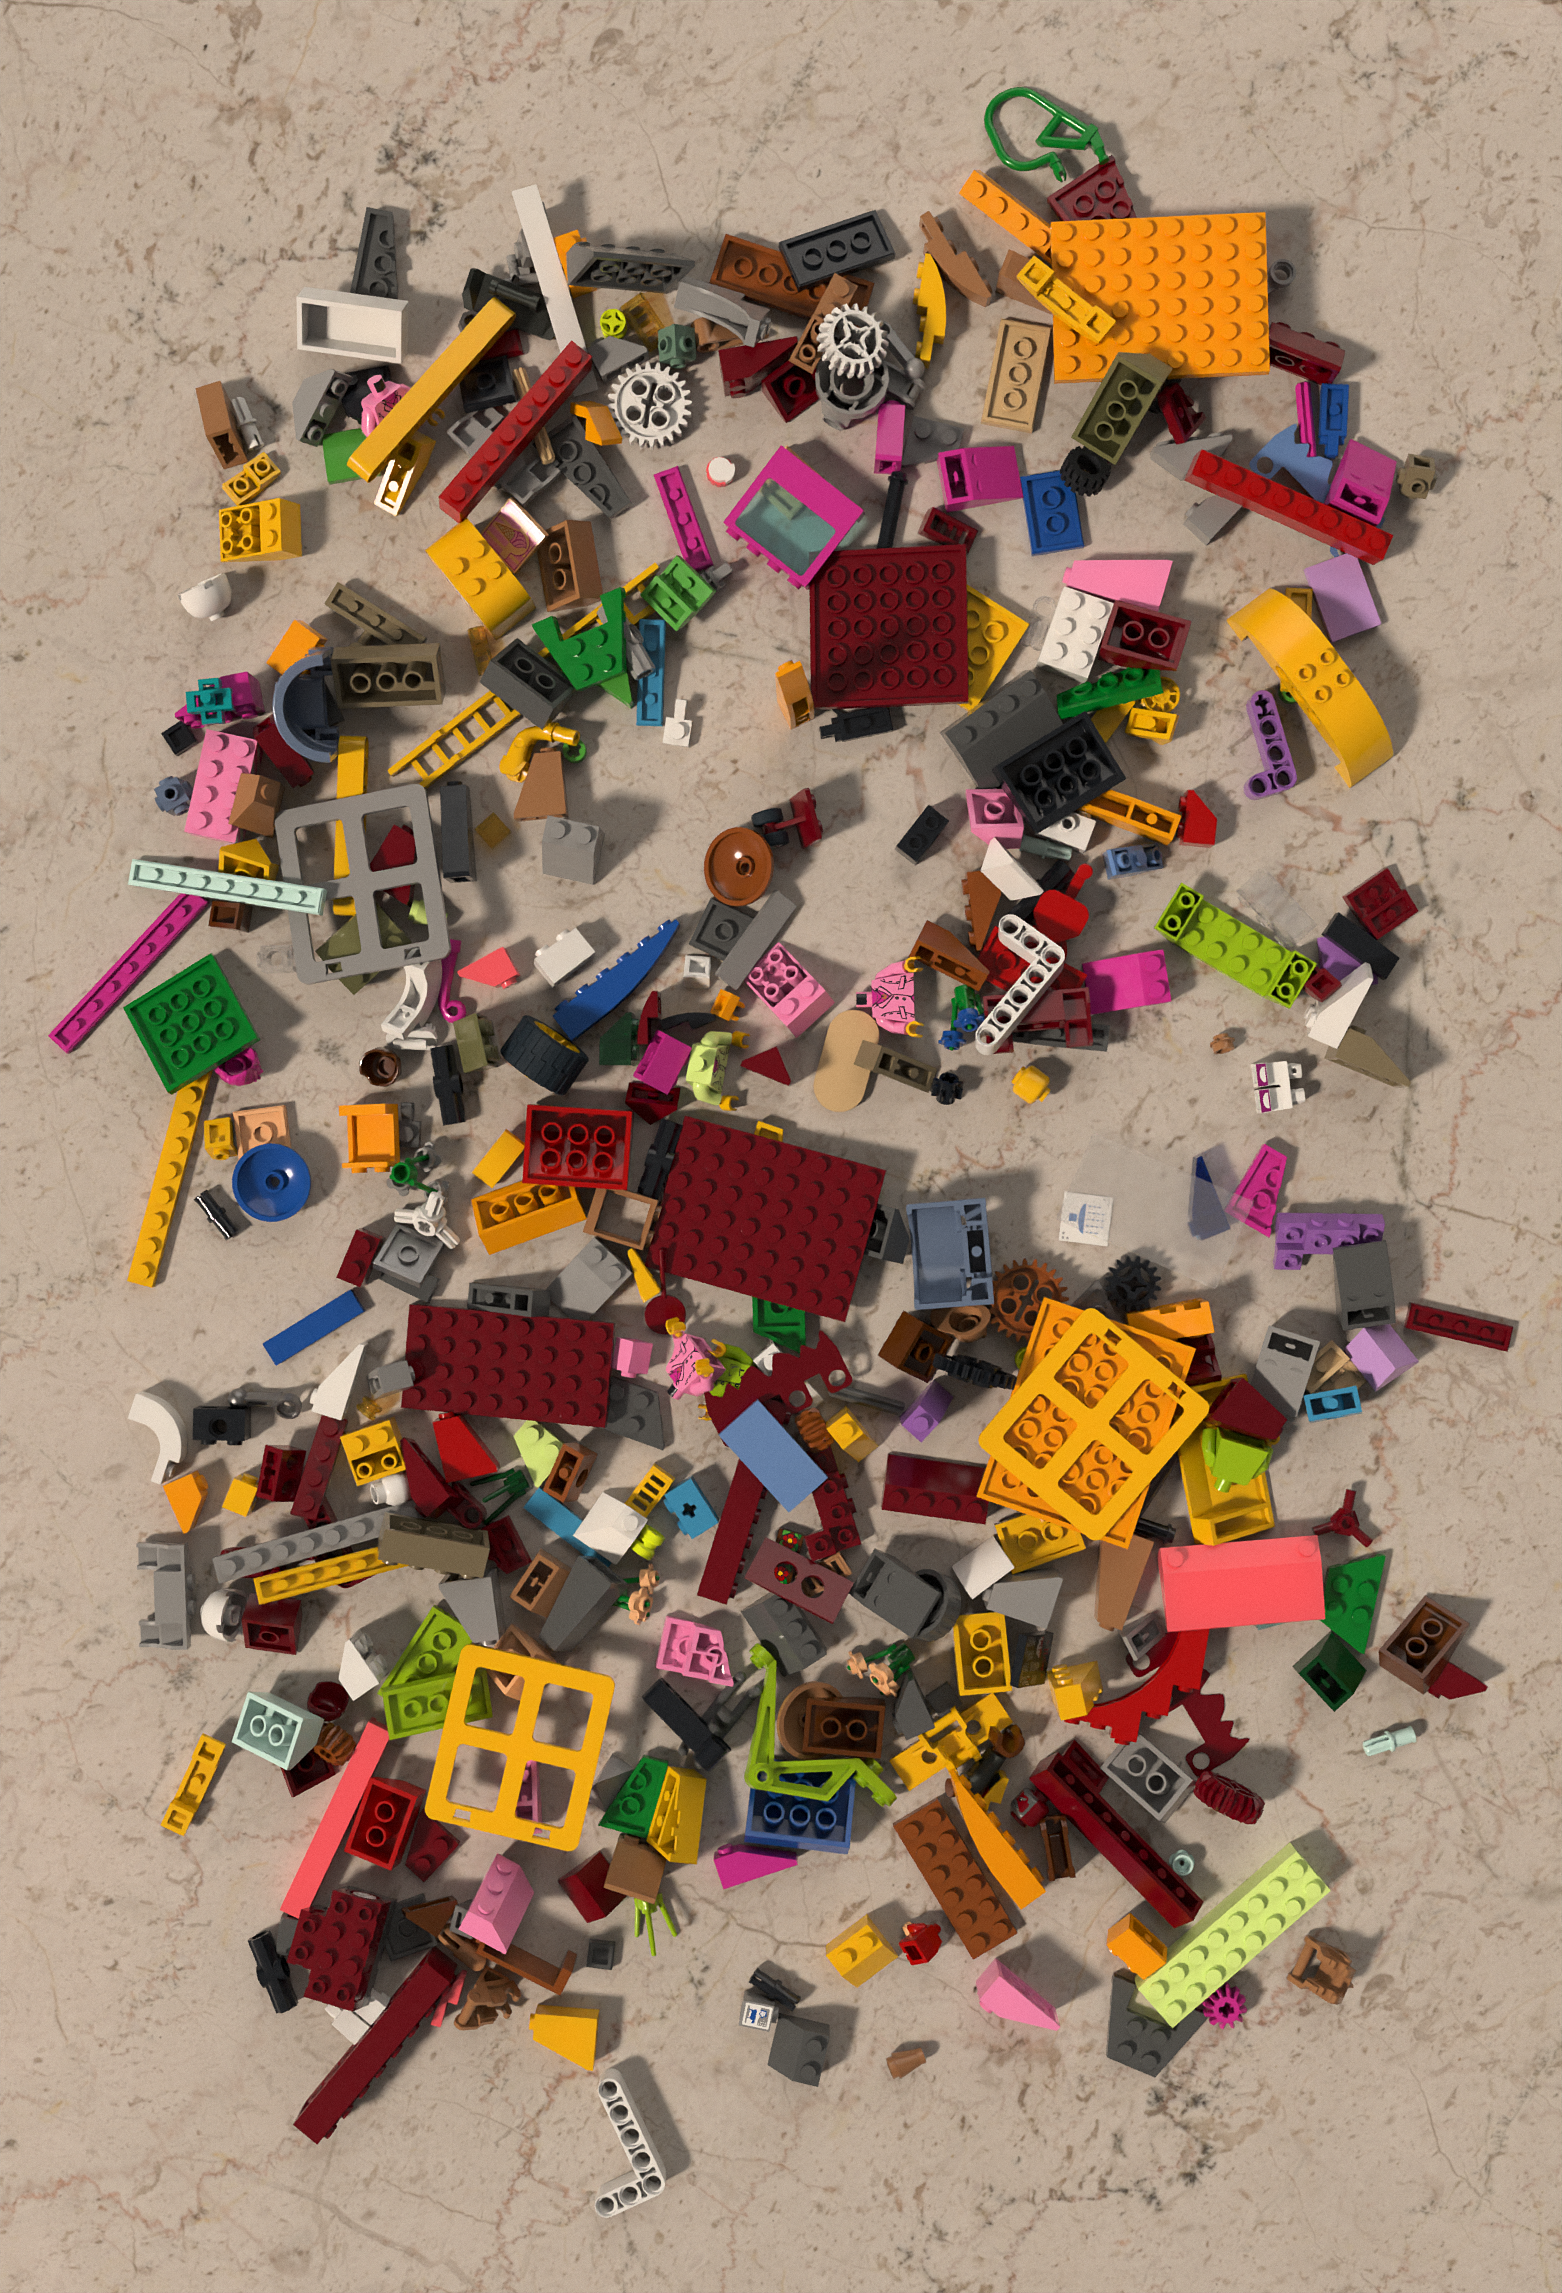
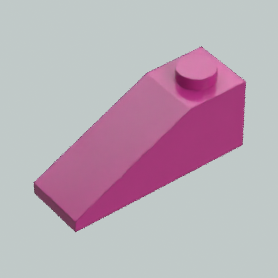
(746, 1862)

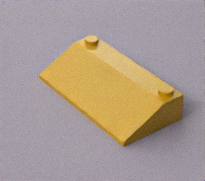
(1216, 1514)

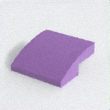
(1336, 960)

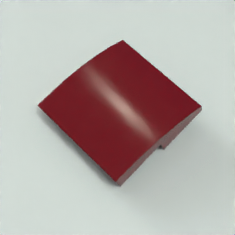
(1380, 903)
(650, 1012)
(1204, 1364)

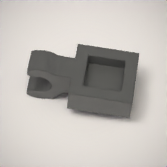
(408, 1128)

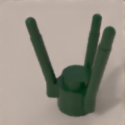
(515, 1483)

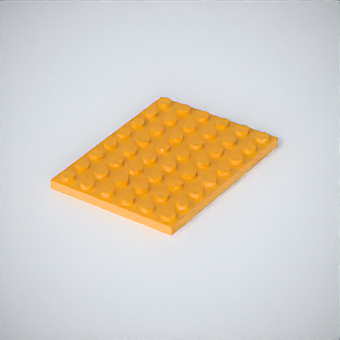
(1176, 288)
(1046, 1427)

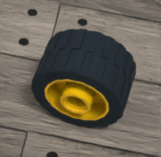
(544, 1055)

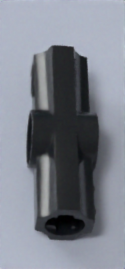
(1054, 879)
(448, 1085)
(659, 1159)
(273, 1972)

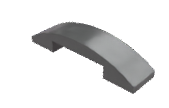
(1056, 1038)

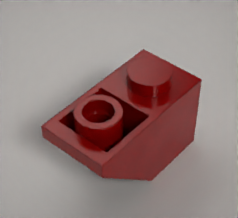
(1197, 822)

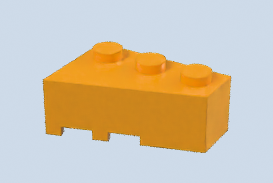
(1174, 1320)

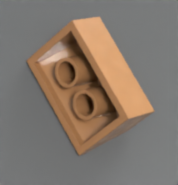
(569, 566)

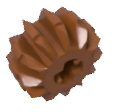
(813, 1430)
(334, 1744)

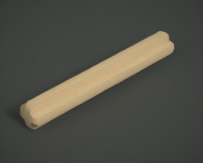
(541, 439)

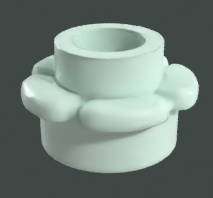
(1184, 1869)

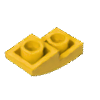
(252, 480)
(499, 1158)

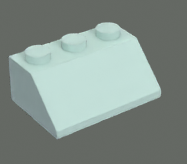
(276, 1729)

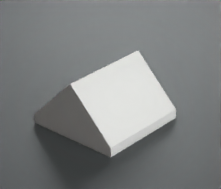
(1008, 873)

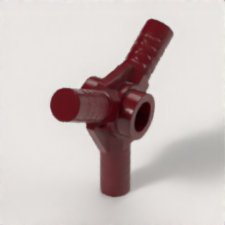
(1344, 1521)

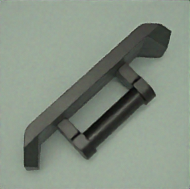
(528, 305)

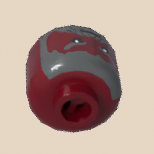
(1029, 1807)

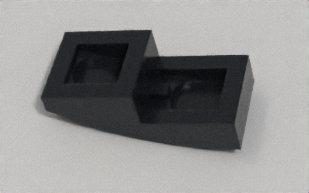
(695, 1020)

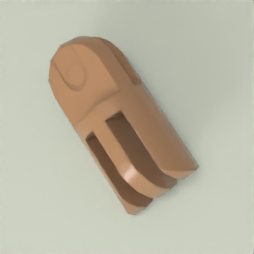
(462, 1948)

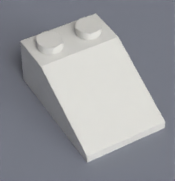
(1330, 1019)

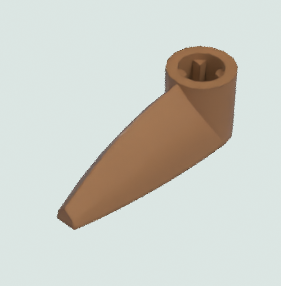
(714, 337)

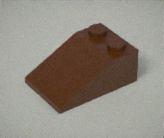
(1423, 1644)
(844, 1726)

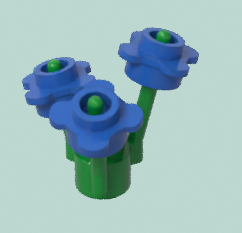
(968, 1017)

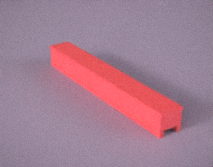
(337, 1818)

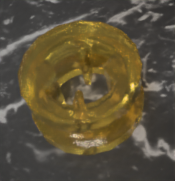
(368, 1407)

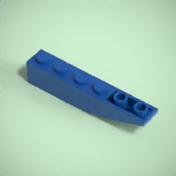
(613, 985)

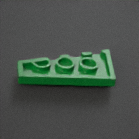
(1110, 691)

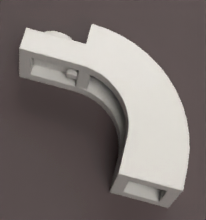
(418, 998)
(169, 1429)

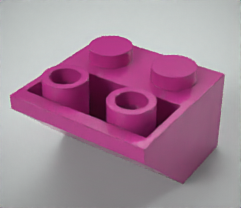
(662, 1062)

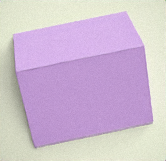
(1380, 1355)

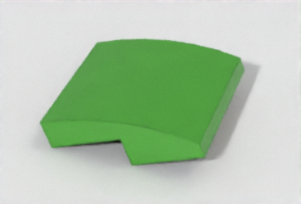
(337, 451)
(678, 593)

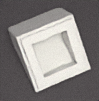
(697, 972)

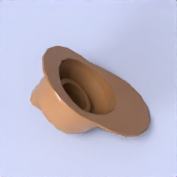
(964, 1322)

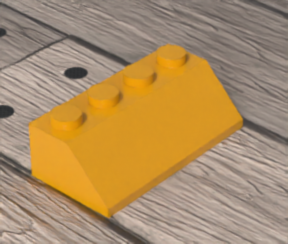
(525, 1213)

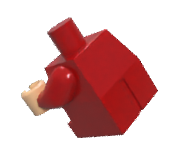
(920, 1942)

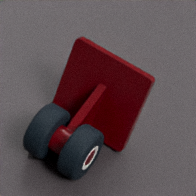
(805, 821)

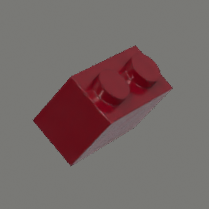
(360, 1257)

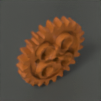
(1005, 1289)

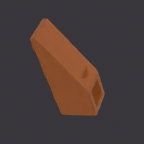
(983, 900)

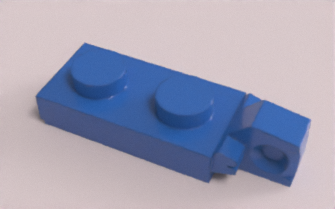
(1333, 417)

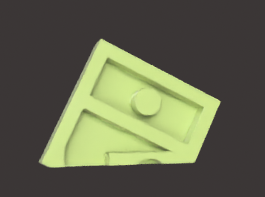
(538, 1448)

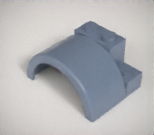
(302, 705)
(949, 1252)

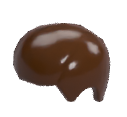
(380, 1066)

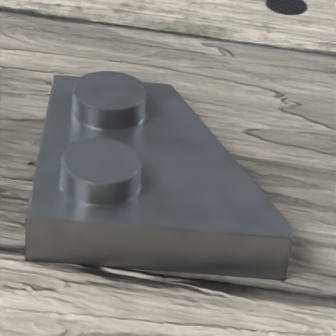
(928, 439)

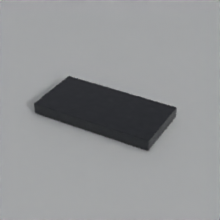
(836, 249)

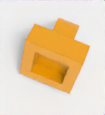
(725, 1005)

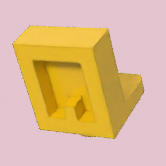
(219, 1138)

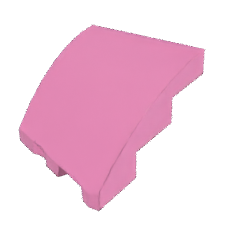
(693, 1651)

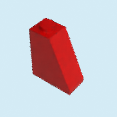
(461, 1449)

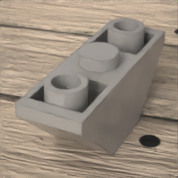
(317, 404)
(1178, 458)

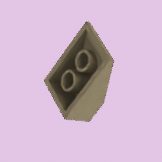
(1366, 1057)

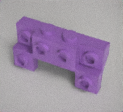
(1320, 1233)

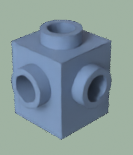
(180, 802)

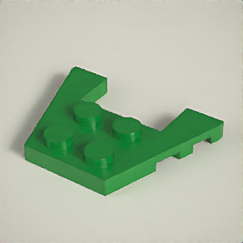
(594, 654)

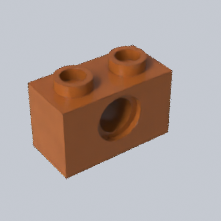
(570, 1472)

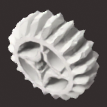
(844, 321)

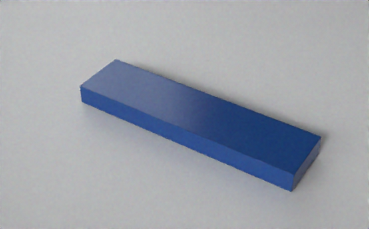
(313, 1327)

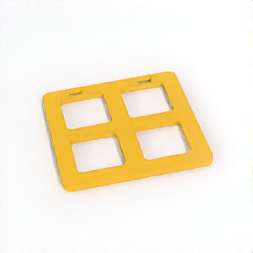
(1092, 1425)
(520, 1746)

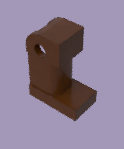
(1057, 1848)

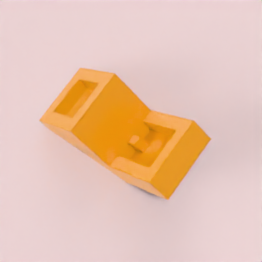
(599, 422)

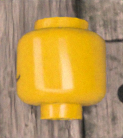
(1031, 1084)

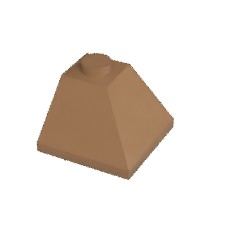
(257, 804)

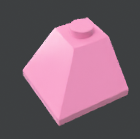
(994, 816)

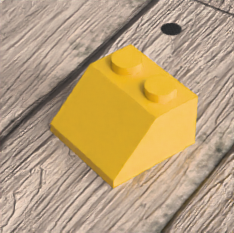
(860, 1952)

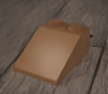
(635, 1869)

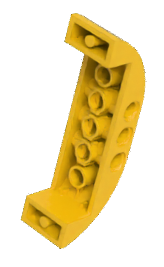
(1317, 682)

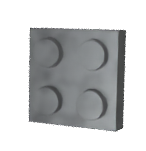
(408, 1255)

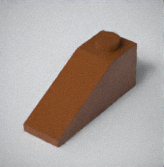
(949, 956)

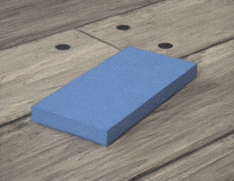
(773, 1455)

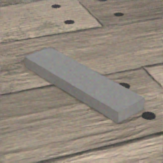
(755, 939)

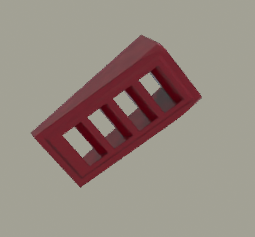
(941, 517)

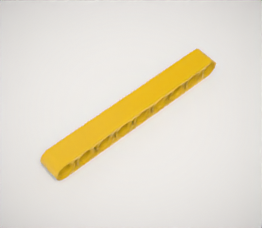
(431, 390)

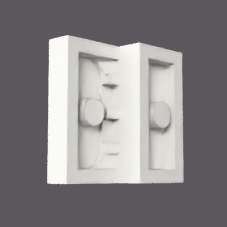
(983, 1567)

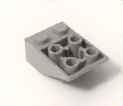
(1284, 1369)

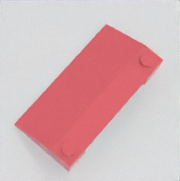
(1242, 1583)

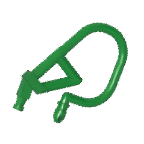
(1089, 137)

